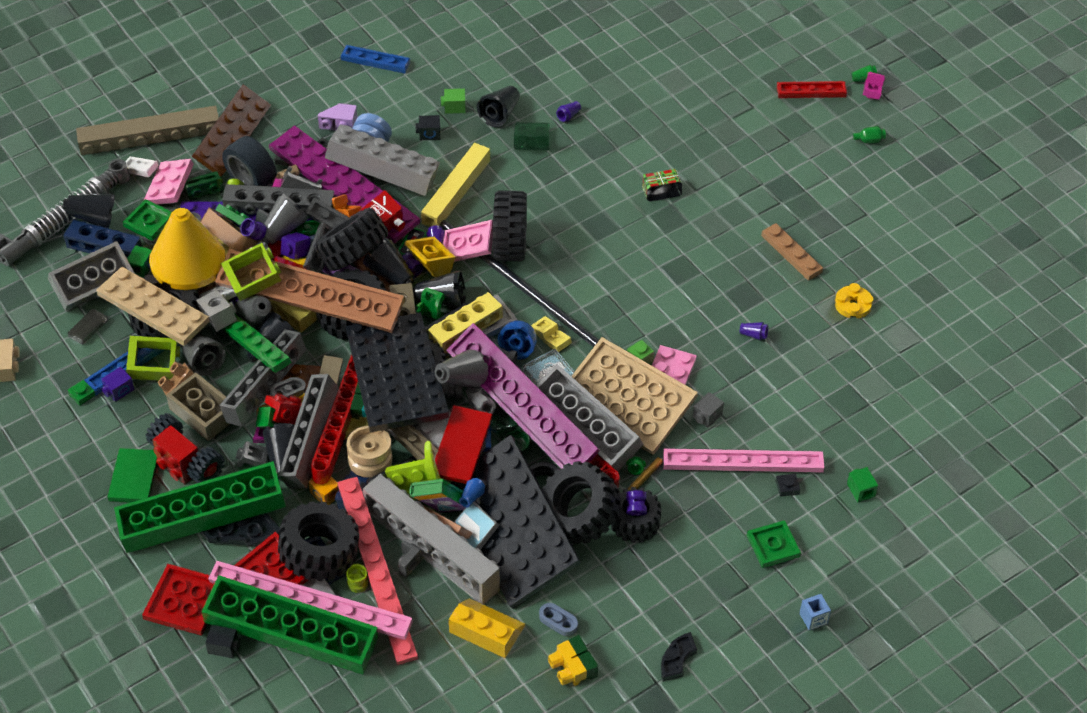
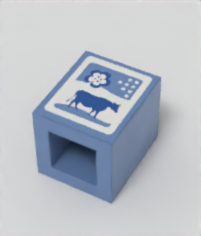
(815, 612)

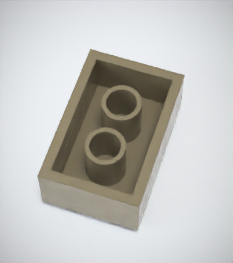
(198, 406)

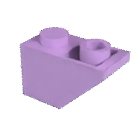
(336, 115)

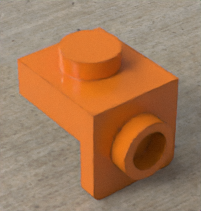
(340, 204)

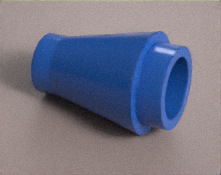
(473, 490)

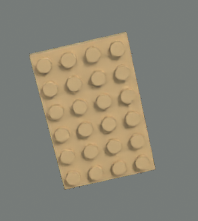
(635, 392)

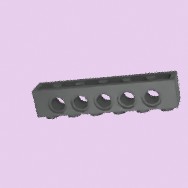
(250, 199)
(258, 381)

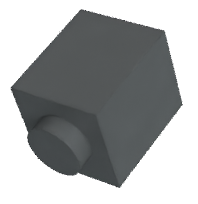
(708, 410)

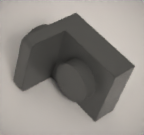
(251, 454)
(410, 558)

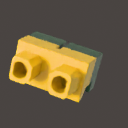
(576, 661)

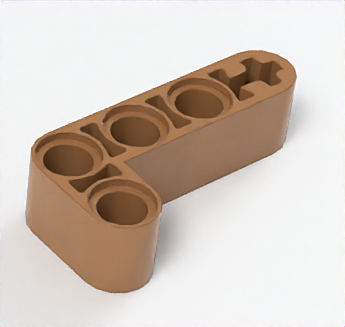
(227, 231)

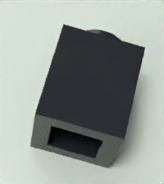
(428, 127)
(222, 641)

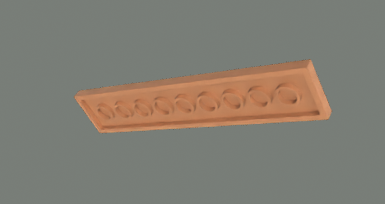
(322, 293)

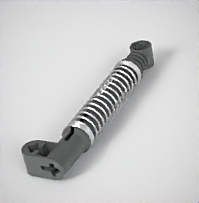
(33, 235)

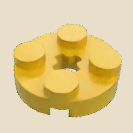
(857, 293)

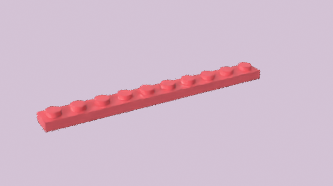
(375, 564)

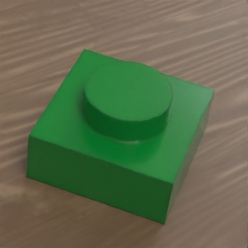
(81, 392)

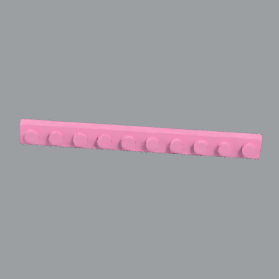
(386, 621)

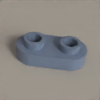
(559, 620)

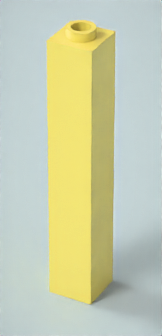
(456, 185)

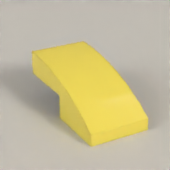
(548, 332)

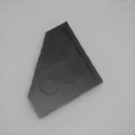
(243, 532)

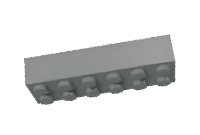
(382, 159)
(599, 424)

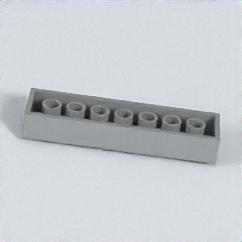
(436, 541)

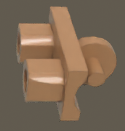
(180, 372)

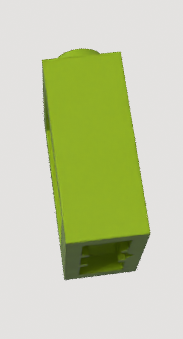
(244, 259)
(150, 373)

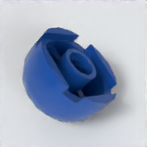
(518, 337)

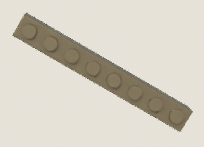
(146, 130)

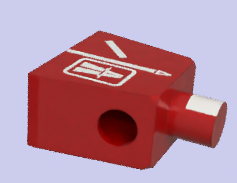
(388, 211)

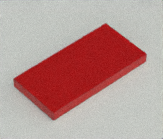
(462, 444)

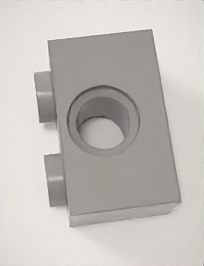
(218, 309)

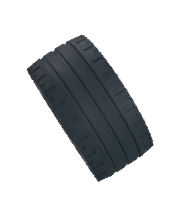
(249, 162)

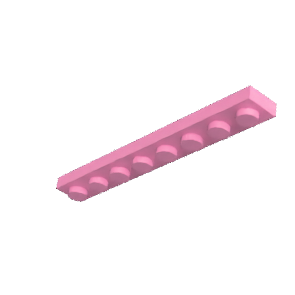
(743, 460)

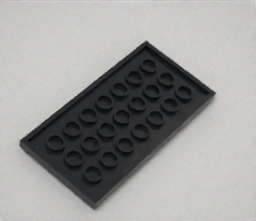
(396, 374)
(529, 538)

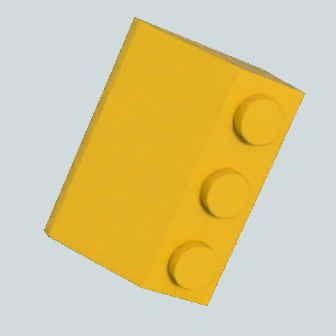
(485, 627)

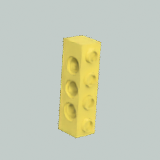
(481, 312)

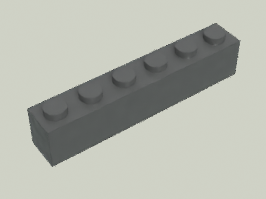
(307, 431)

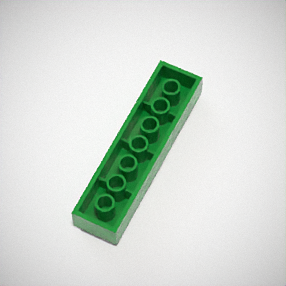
(199, 507)
(290, 624)

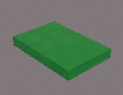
(132, 475)

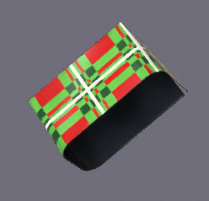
(662, 185)

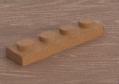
(792, 251)

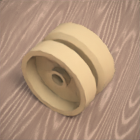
(369, 451)

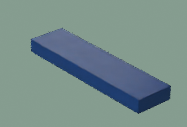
(375, 59)

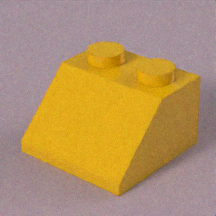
(432, 255)

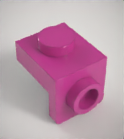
(873, 85)

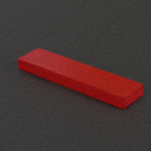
(816, 89)

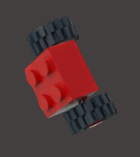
(179, 454)

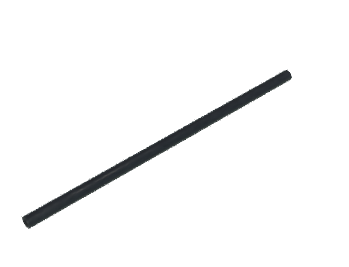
(534, 295)

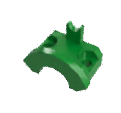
(431, 303)

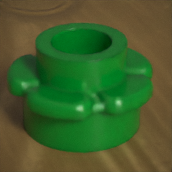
(635, 465)

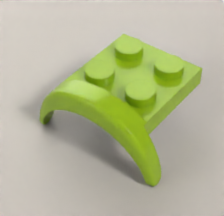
(414, 471)

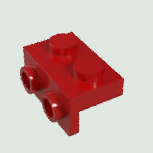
(286, 408)

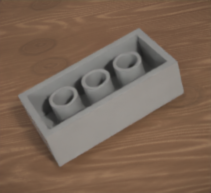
(81, 278)

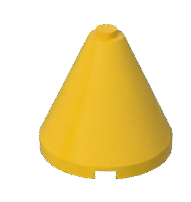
(186, 253)

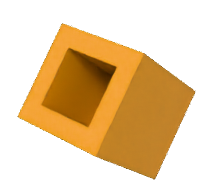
(324, 492)

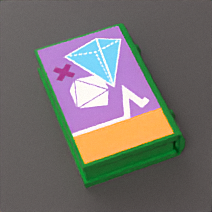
(437, 495)

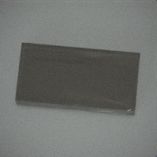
(87, 326)

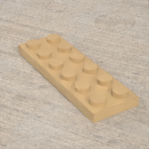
(153, 306)

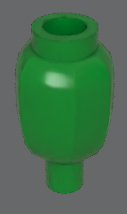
(870, 135)

